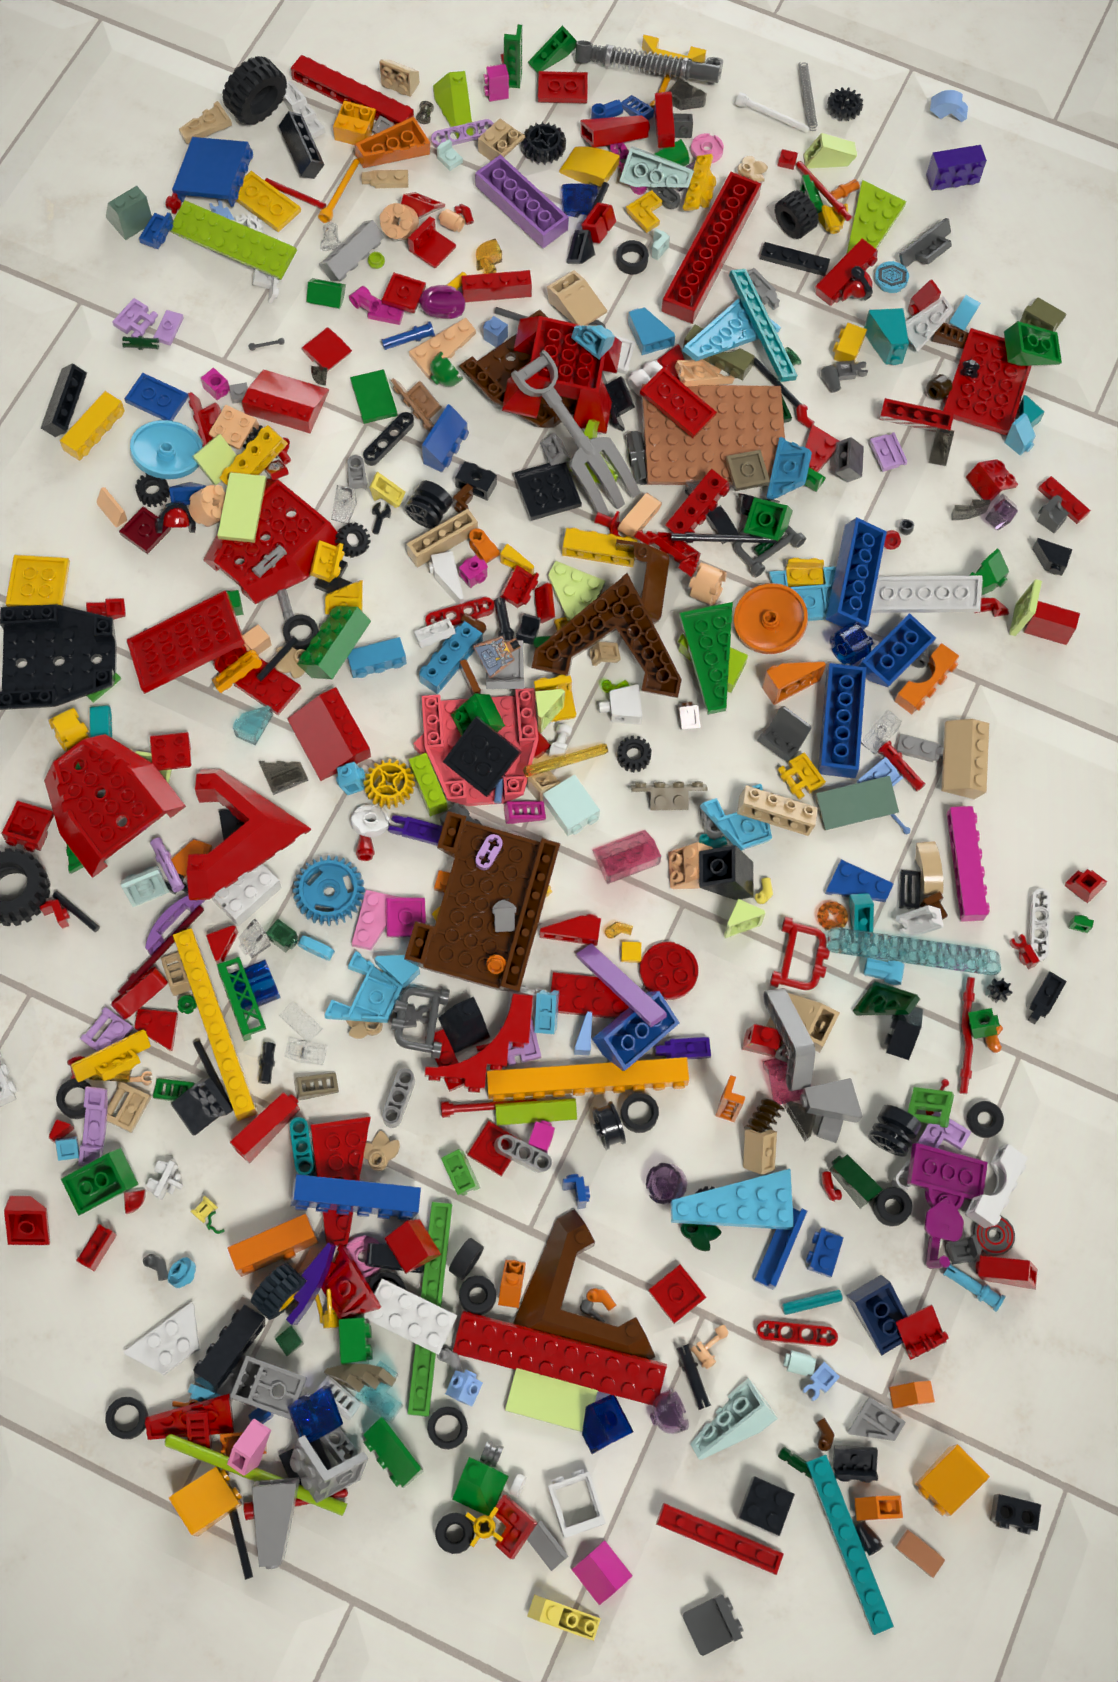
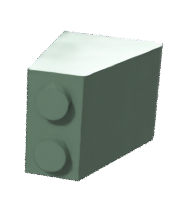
(129, 212)

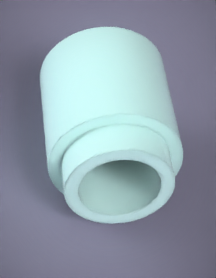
(799, 1363)

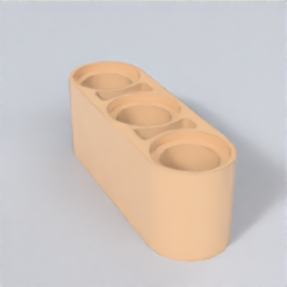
(640, 515)

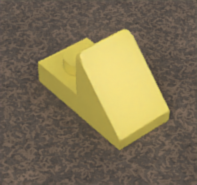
(387, 490)

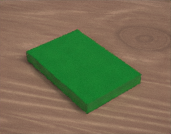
(373, 396)

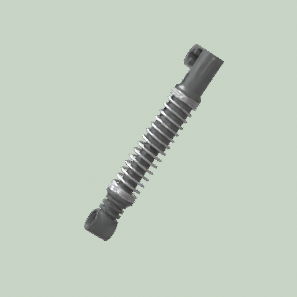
(683, 68)

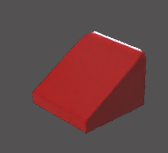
(60, 1130)

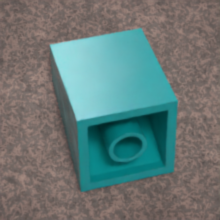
(888, 334)

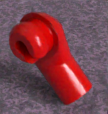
(283, 454)

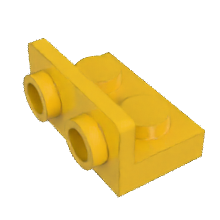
(804, 572)

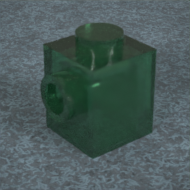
(282, 936)

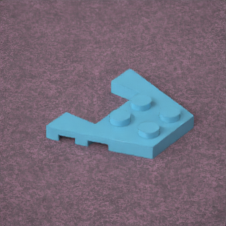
(814, 596)
(739, 829)
(374, 999)

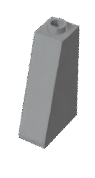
(273, 1515)

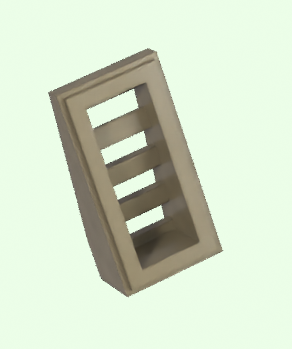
(316, 1092)

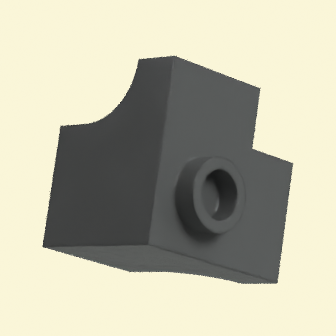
(1052, 514)

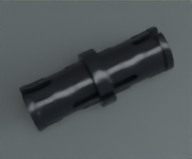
(267, 1063)

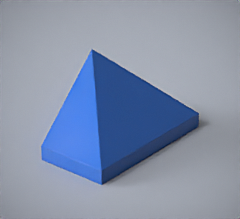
(182, 492)

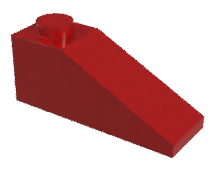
(575, 930)

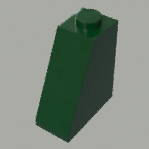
(854, 1180)

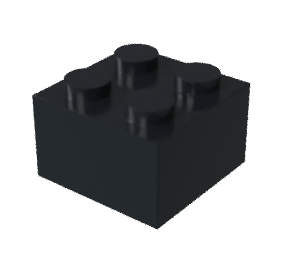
(765, 1506)

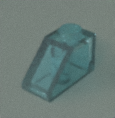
(252, 724)

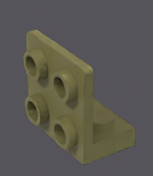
(1043, 315)

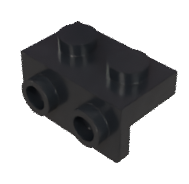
(855, 1463)

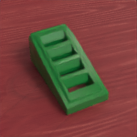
(169, 1083)

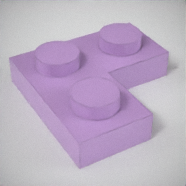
(953, 1134)

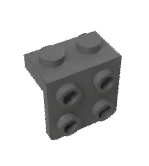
(785, 734)
(712, 1624)

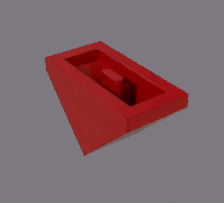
(221, 942)

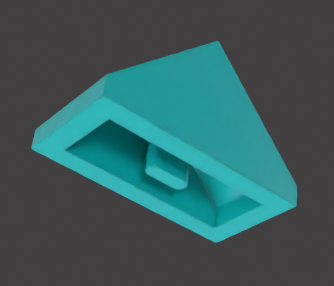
(1031, 409)

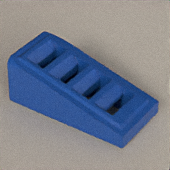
(648, 111)

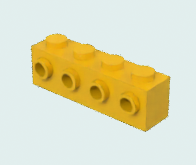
(257, 455)

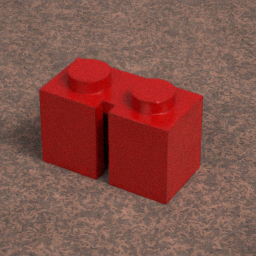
(599, 221)

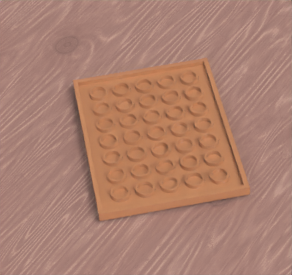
(744, 422)

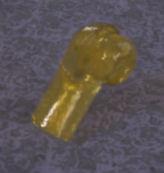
(617, 928)

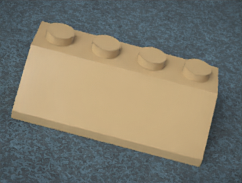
(965, 758)

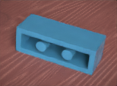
(377, 658)

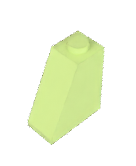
(830, 152)

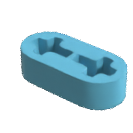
(315, 947)

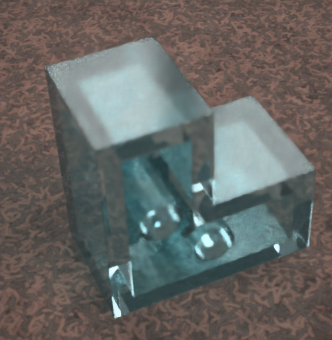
(379, 1399)

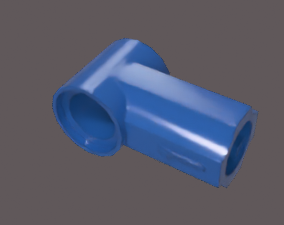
(607, 110)

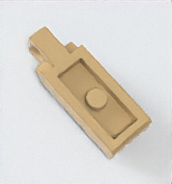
(386, 178)

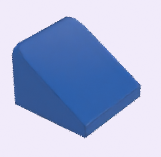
(260, 1415)

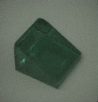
(289, 1341)

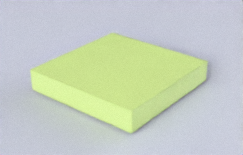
(215, 458)

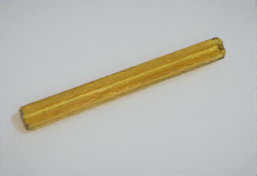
(565, 760)

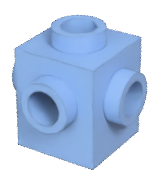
(464, 1387)

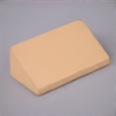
(111, 508)

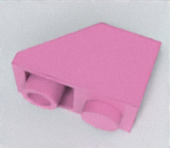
(249, 1448)

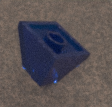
(604, 1424)

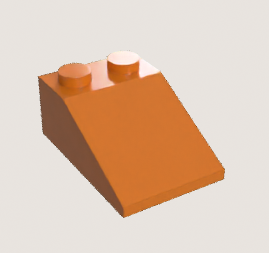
(791, 678)

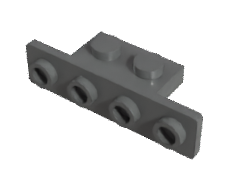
(928, 246)

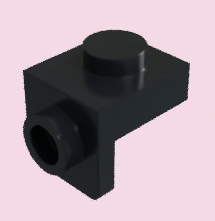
(528, 629)

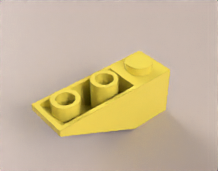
(563, 1617)

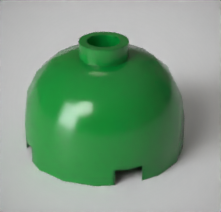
(444, 371)

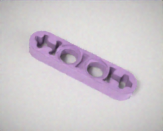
(461, 130)

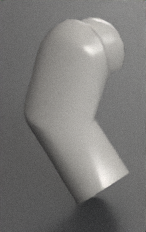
(451, 1358)

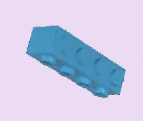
(446, 662)

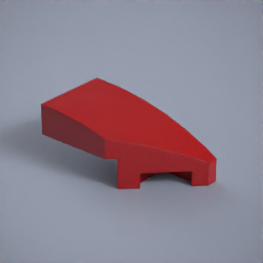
(993, 605)

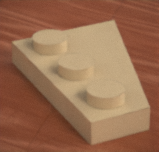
(207, 124)

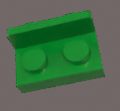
(808, 188)

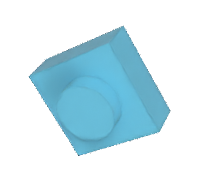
(67, 1148)

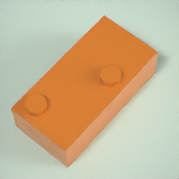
(273, 1245)

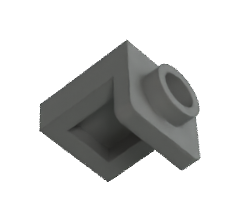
(964, 1250)

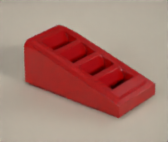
(192, 1430)

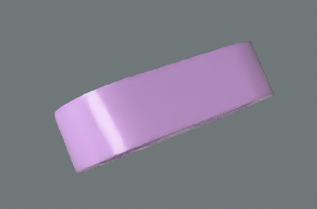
(485, 850)

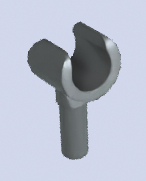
(586, 1307)

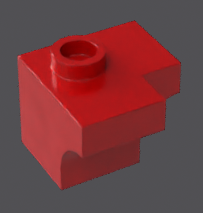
(1086, 884)

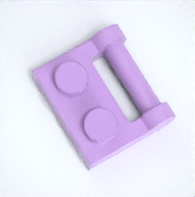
(115, 1031)

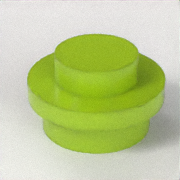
(376, 260)

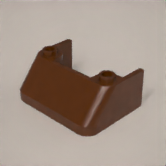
(655, 575)

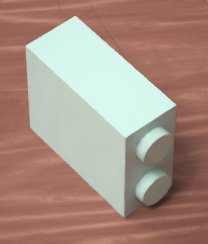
(571, 805)

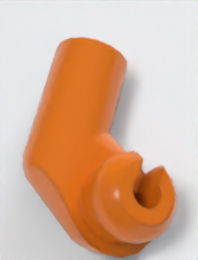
(601, 1296)

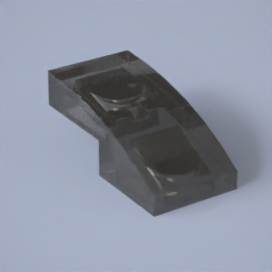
(975, 509)

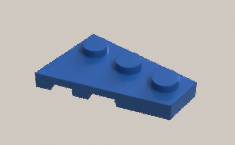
(853, 880)

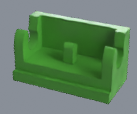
(460, 1172)

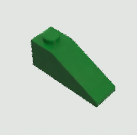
(554, 50)

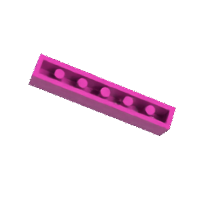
(967, 864)

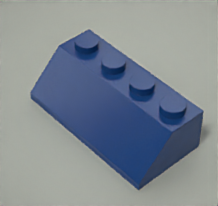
(897, 651)
(631, 1037)

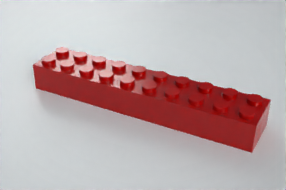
(711, 247)

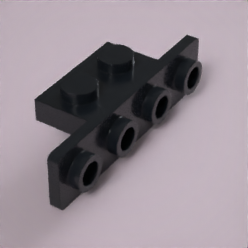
(620, 400)

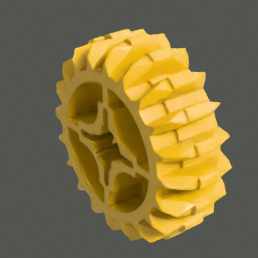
(396, 796)

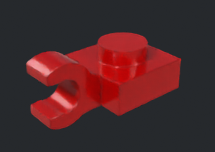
(1026, 954)

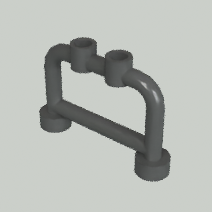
(756, 565)
(398, 1023)

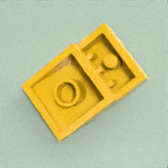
(590, 165)

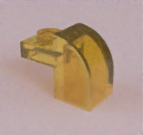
(487, 256)

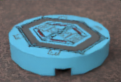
(891, 277)

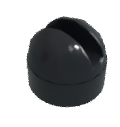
(906, 527)

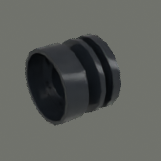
(428, 504)
(894, 1130)

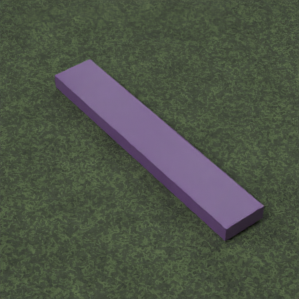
(621, 985)

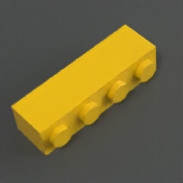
(92, 425)
(596, 547)

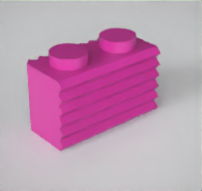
(497, 82)

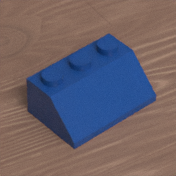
(444, 439)

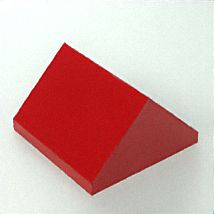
(412, 1245)

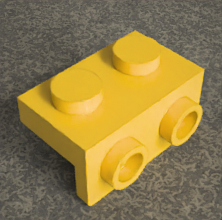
(326, 561)

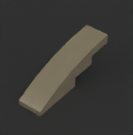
(357, 1375)

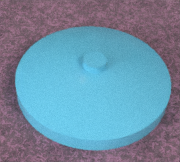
(165, 449)

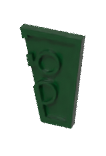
(886, 1000)

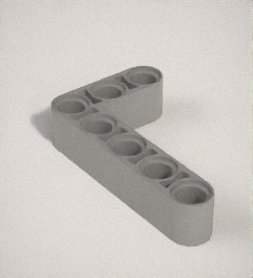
(794, 1036)

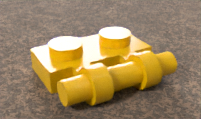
(806, 773)

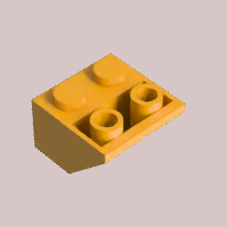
(353, 123)

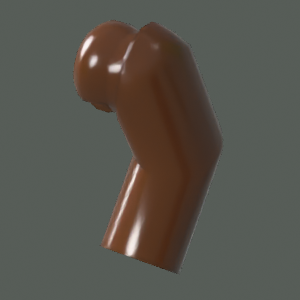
(479, 625)
(827, 1435)

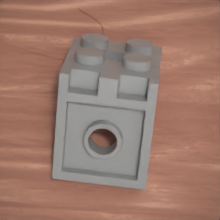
(512, 675)
(319, 1480)

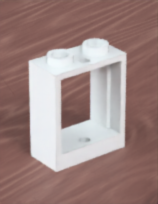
(583, 1526)

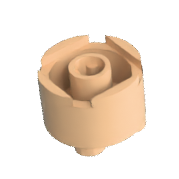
(390, 217)
(207, 505)
(707, 584)

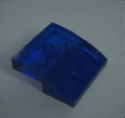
(578, 198)
(261, 985)
(315, 1414)

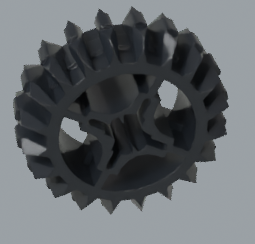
(543, 143)

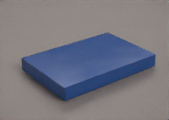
(156, 397)

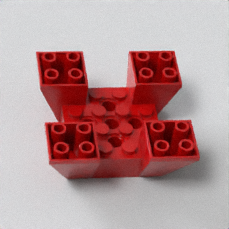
(577, 371)

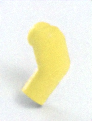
(766, 892)

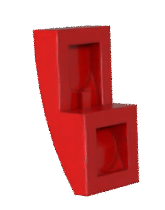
(111, 608)

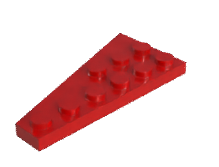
(339, 1155)

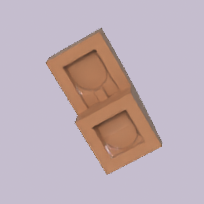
(920, 1553)

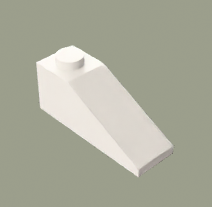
(446, 574)

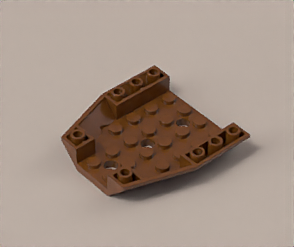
(492, 374)

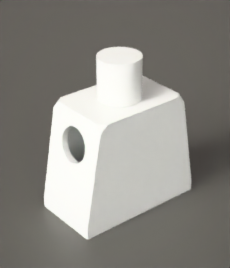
(623, 705)

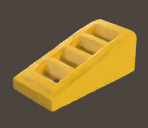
(512, 558)

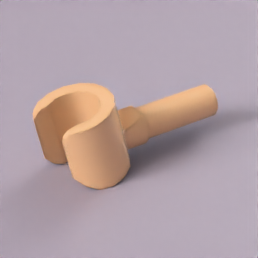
(140, 1078)
(722, 1333)

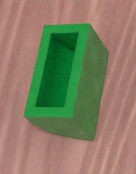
(677, 154)
(325, 293)

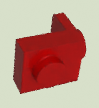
(55, 907)

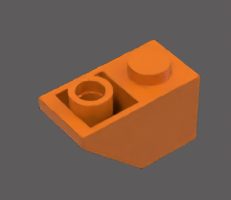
(511, 1283)

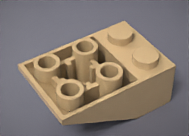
(575, 299)
(816, 1018)

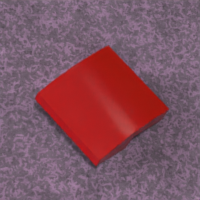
(326, 349)

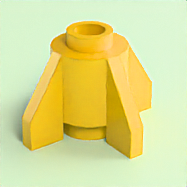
(831, 220)
(477, 1526)

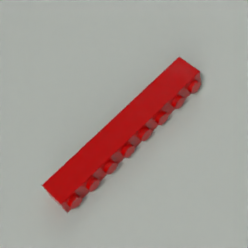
(342, 88)

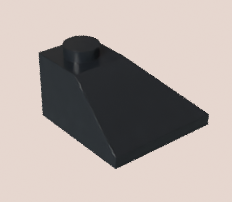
(464, 1025)

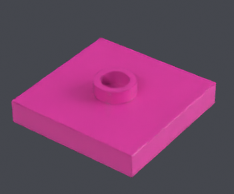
(402, 914)

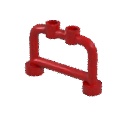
(822, 953)

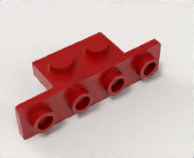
(204, 417)

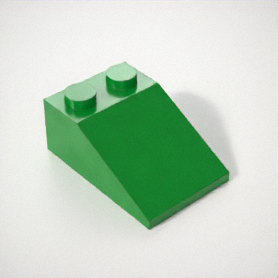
(1031, 345)
(99, 1181)

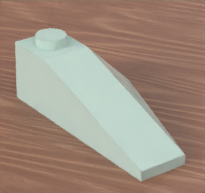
(650, 170)
(739, 1419)

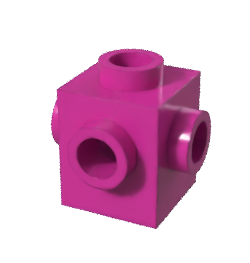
(473, 571)

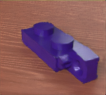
(685, 1047)

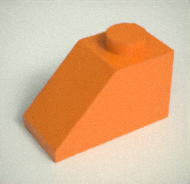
(878, 1508)

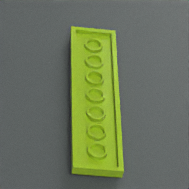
(233, 240)

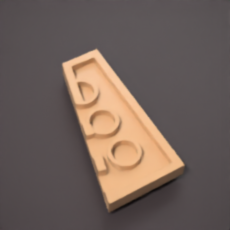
(447, 342)

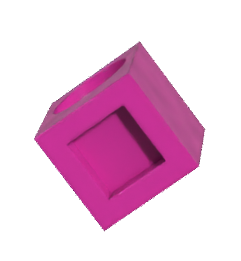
(214, 378)
(542, 1135)

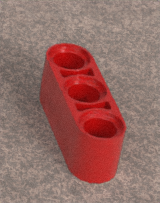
(139, 993)

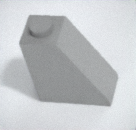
(832, 1100)

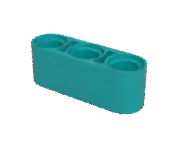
(100, 721)
(302, 1138)

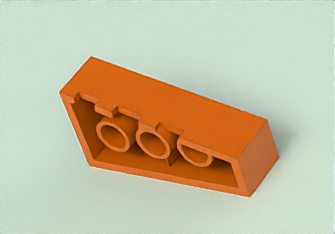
(393, 144)

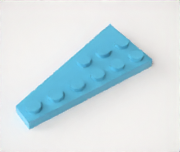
(725, 332)
(749, 1203)

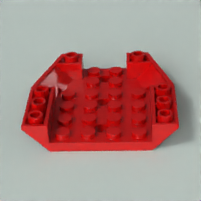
(295, 534)
(132, 792)

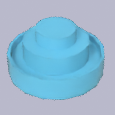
(181, 1272)

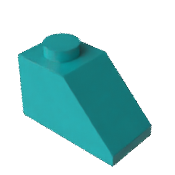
(862, 912)

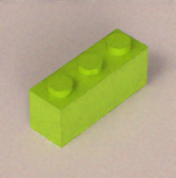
(428, 784)

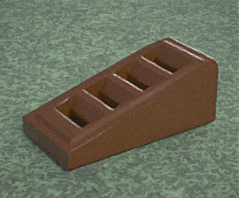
(949, 340)

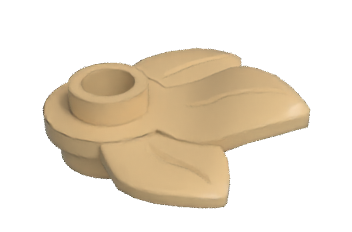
(752, 169)
(289, 663)
(361, 1029)
(381, 1148)

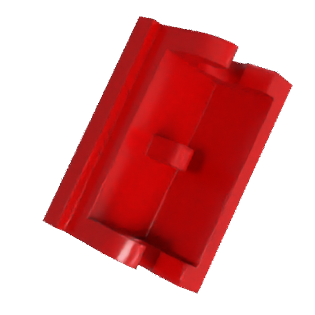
(96, 1247)

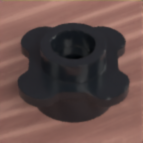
(970, 364)

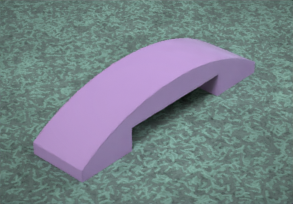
(94, 1125)

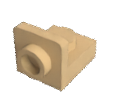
(604, 653)

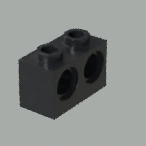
(1016, 1508)

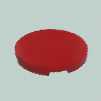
(669, 969)

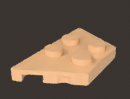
(700, 373)

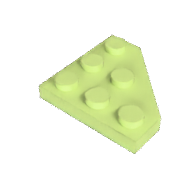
(574, 588)

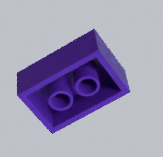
(956, 167)

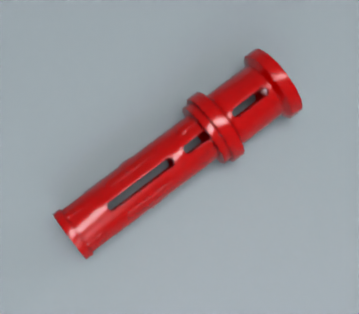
(894, 757)

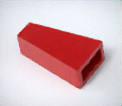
(614, 130)
(265, 1127)

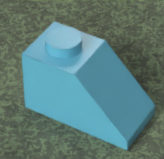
(1021, 435)
(398, 968)

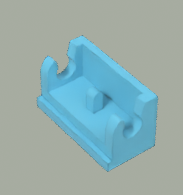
(546, 1012)

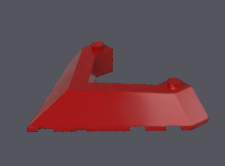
(263, 834)

